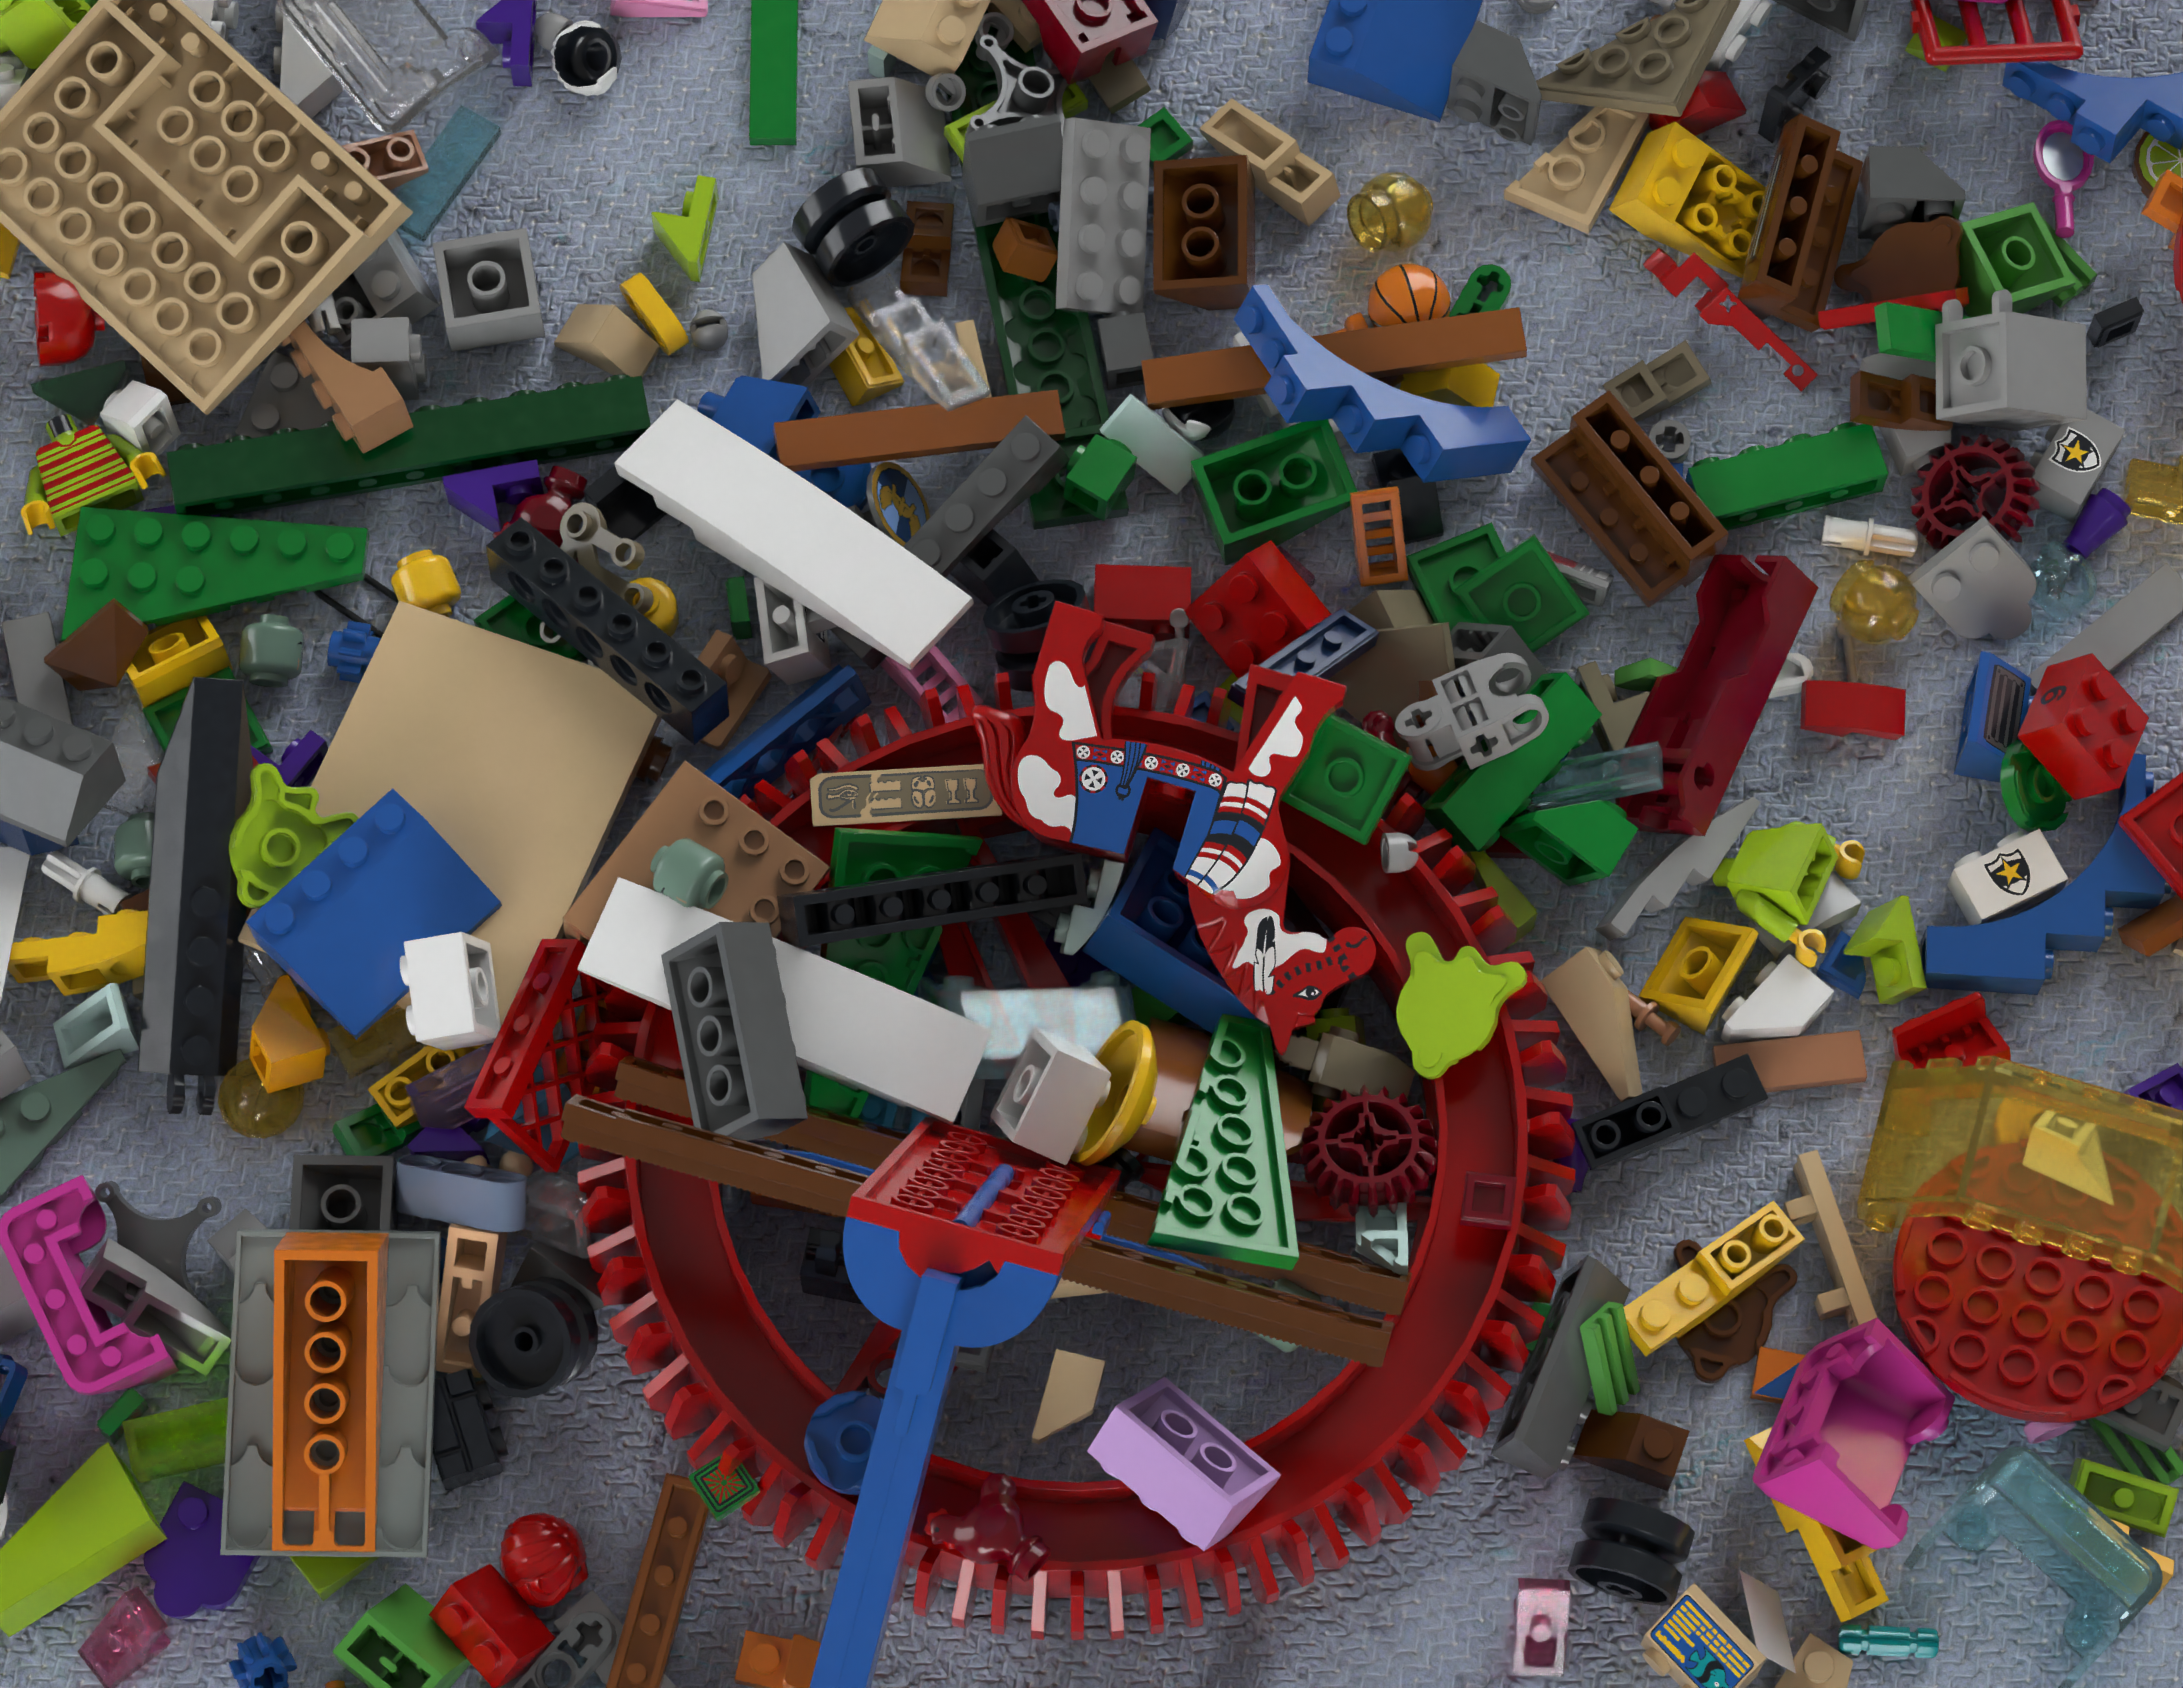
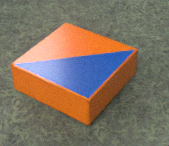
(1773, 1374)

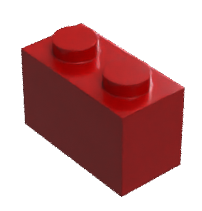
(1142, 596)
(492, 1626)

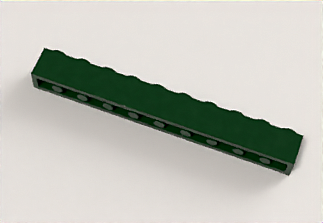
(445, 441)

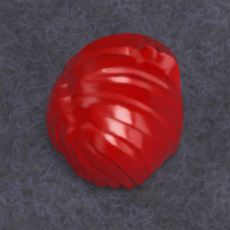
(542, 1558)

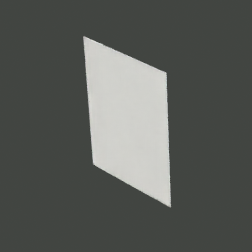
(1767, 1621)

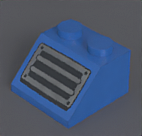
(1991, 717)

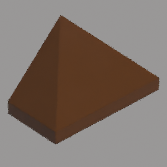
(99, 649)

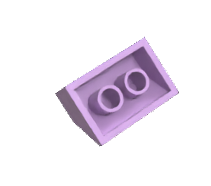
(1182, 1463)

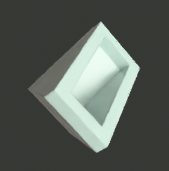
(96, 1028)

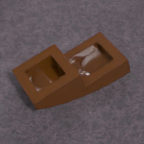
(929, 251)
(1895, 402)

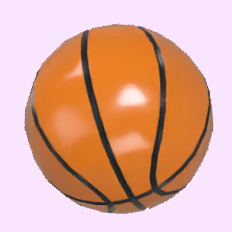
(1407, 295)

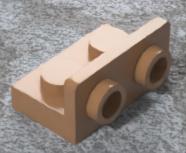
(744, 684)

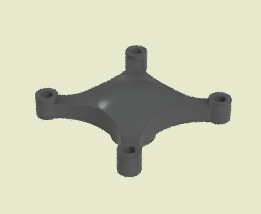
(1020, 89)
(154, 1239)

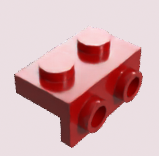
(1950, 1031)

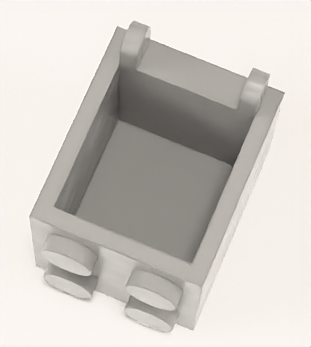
(2009, 368)

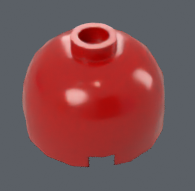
(62, 321)

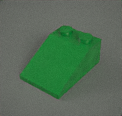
(1272, 487)

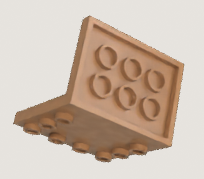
(755, 854)

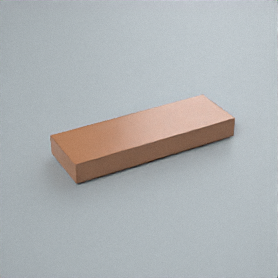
(1801, 1060)

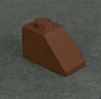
(1632, 1446)

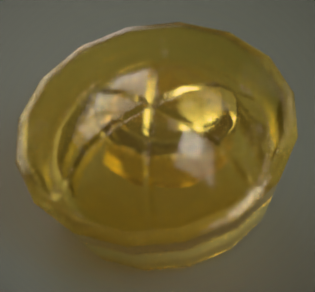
(251, 1109)

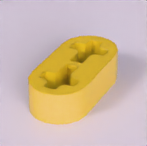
(654, 313)

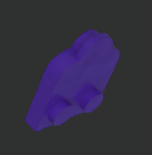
(189, 1561)

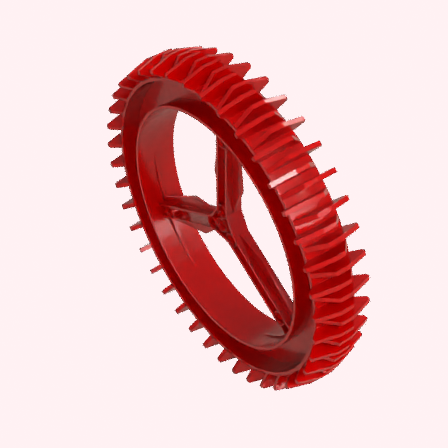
(1332, 1453)

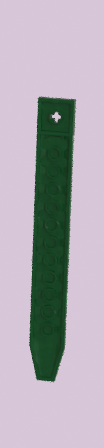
(1035, 341)

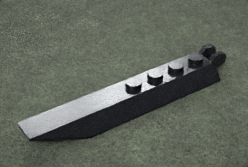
(193, 900)

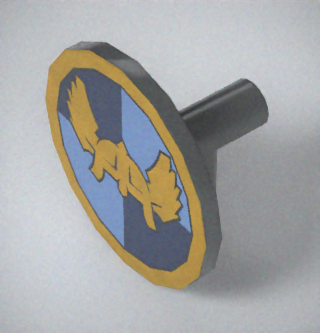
(895, 502)

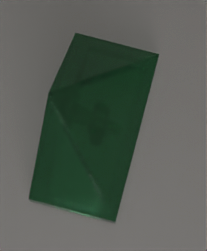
(83, 391)

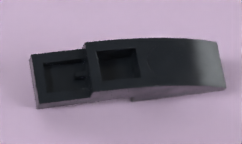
(1669, 1113)

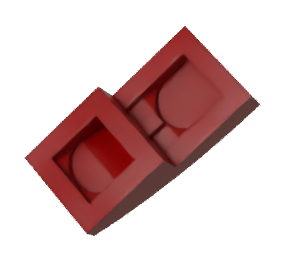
(1853, 707)

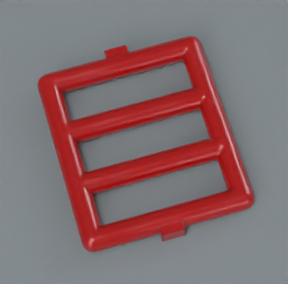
(1979, 51)

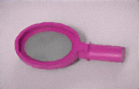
(2062, 168)

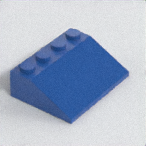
(1392, 51)
(359, 900)
(1155, 940)

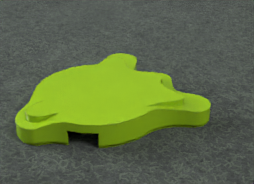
(278, 835)
(1451, 1005)

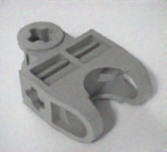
(1493, 708)

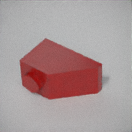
(1708, 107)

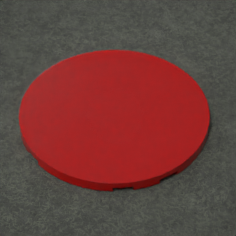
(2030, 1325)

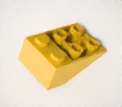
(1690, 198)

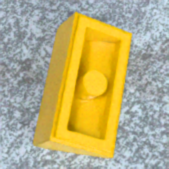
(865, 367)

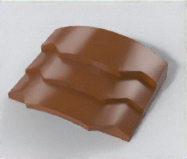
(1179, 1065)

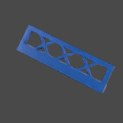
(796, 727)

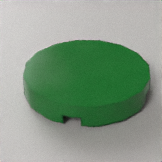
(2030, 791)

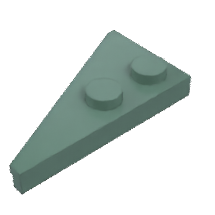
(45, 1112)

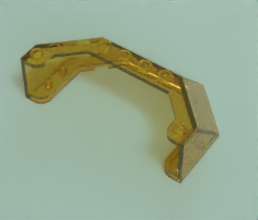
(2030, 1159)

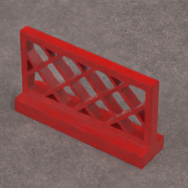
(527, 1038)

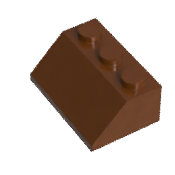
(1204, 231)

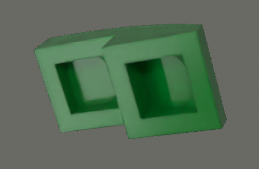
(373, 1133)

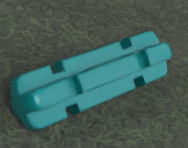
(1888, 1641)

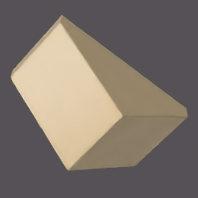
(607, 340)

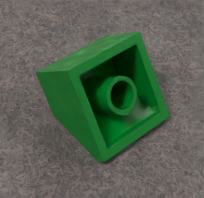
(1573, 840)

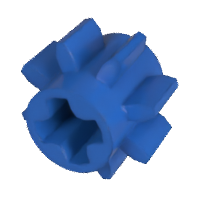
(352, 650)
(263, 1663)

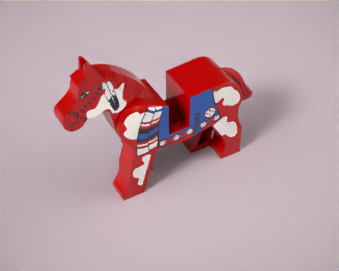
(1090, 792)

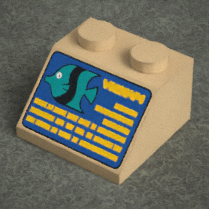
(1701, 1645)

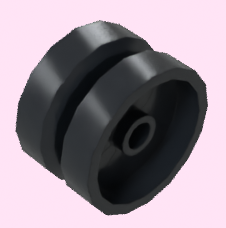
(852, 227)
(1019, 624)
(533, 1337)
(1631, 1551)

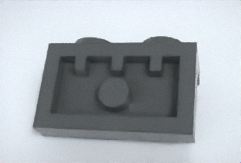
(2152, 1416)

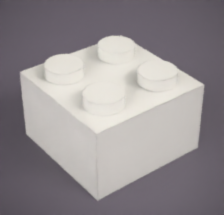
(450, 991)
(1051, 1096)

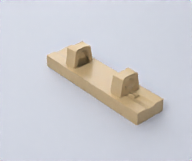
(1820, 1209)

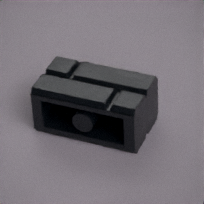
(462, 1437)

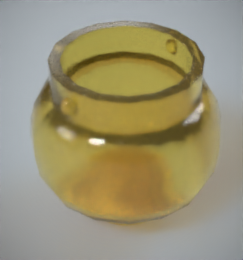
(1390, 213)
(1875, 603)

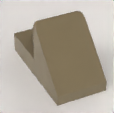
(1617, 718)

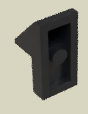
(1417, 499)

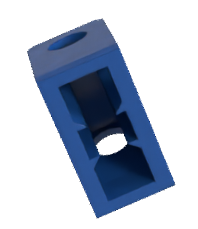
(755, 406)

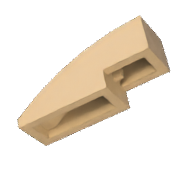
(1276, 161)

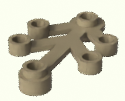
(584, 544)

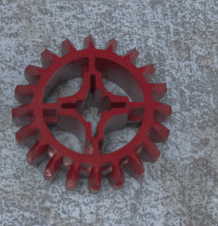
(2009, 485)
(1404, 1146)

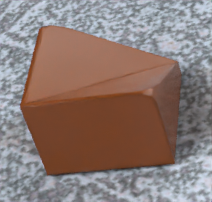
(1025, 249)

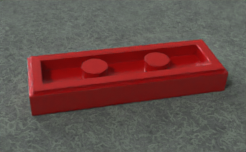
(1865, 312)

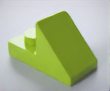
(689, 234)
(1892, 944)

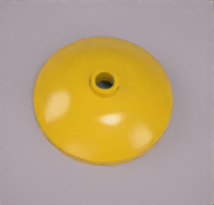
(1131, 1100)

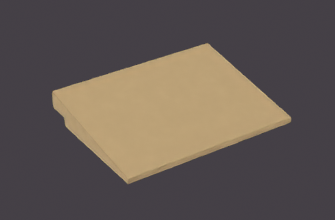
(183, 192)
(502, 755)

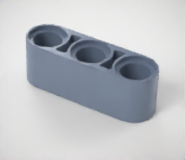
(460, 1193)

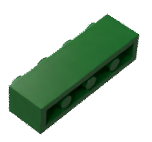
(1790, 476)
(1482, 799)

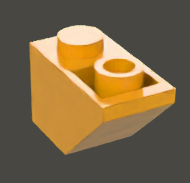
(285, 1040)

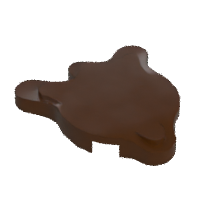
(1907, 261)
(1739, 1327)

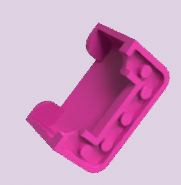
(43, 1249)
(1850, 1431)

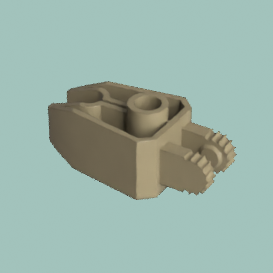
(1342, 1063)

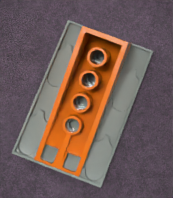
(331, 1393)

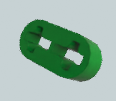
(1469, 299)

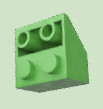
(401, 1646)

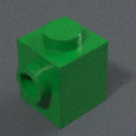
(1099, 475)

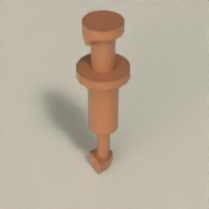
(1647, 1015)

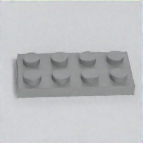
(1103, 217)

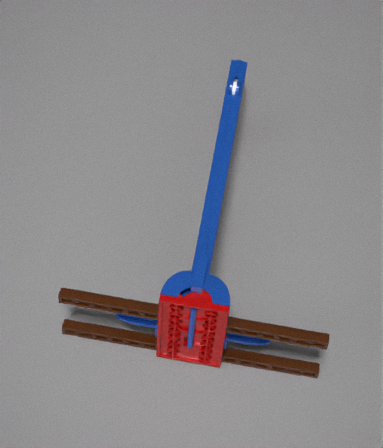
(964, 1249)

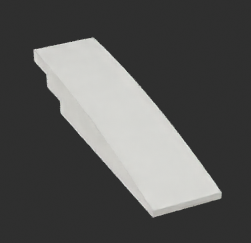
(792, 534)
(836, 1016)

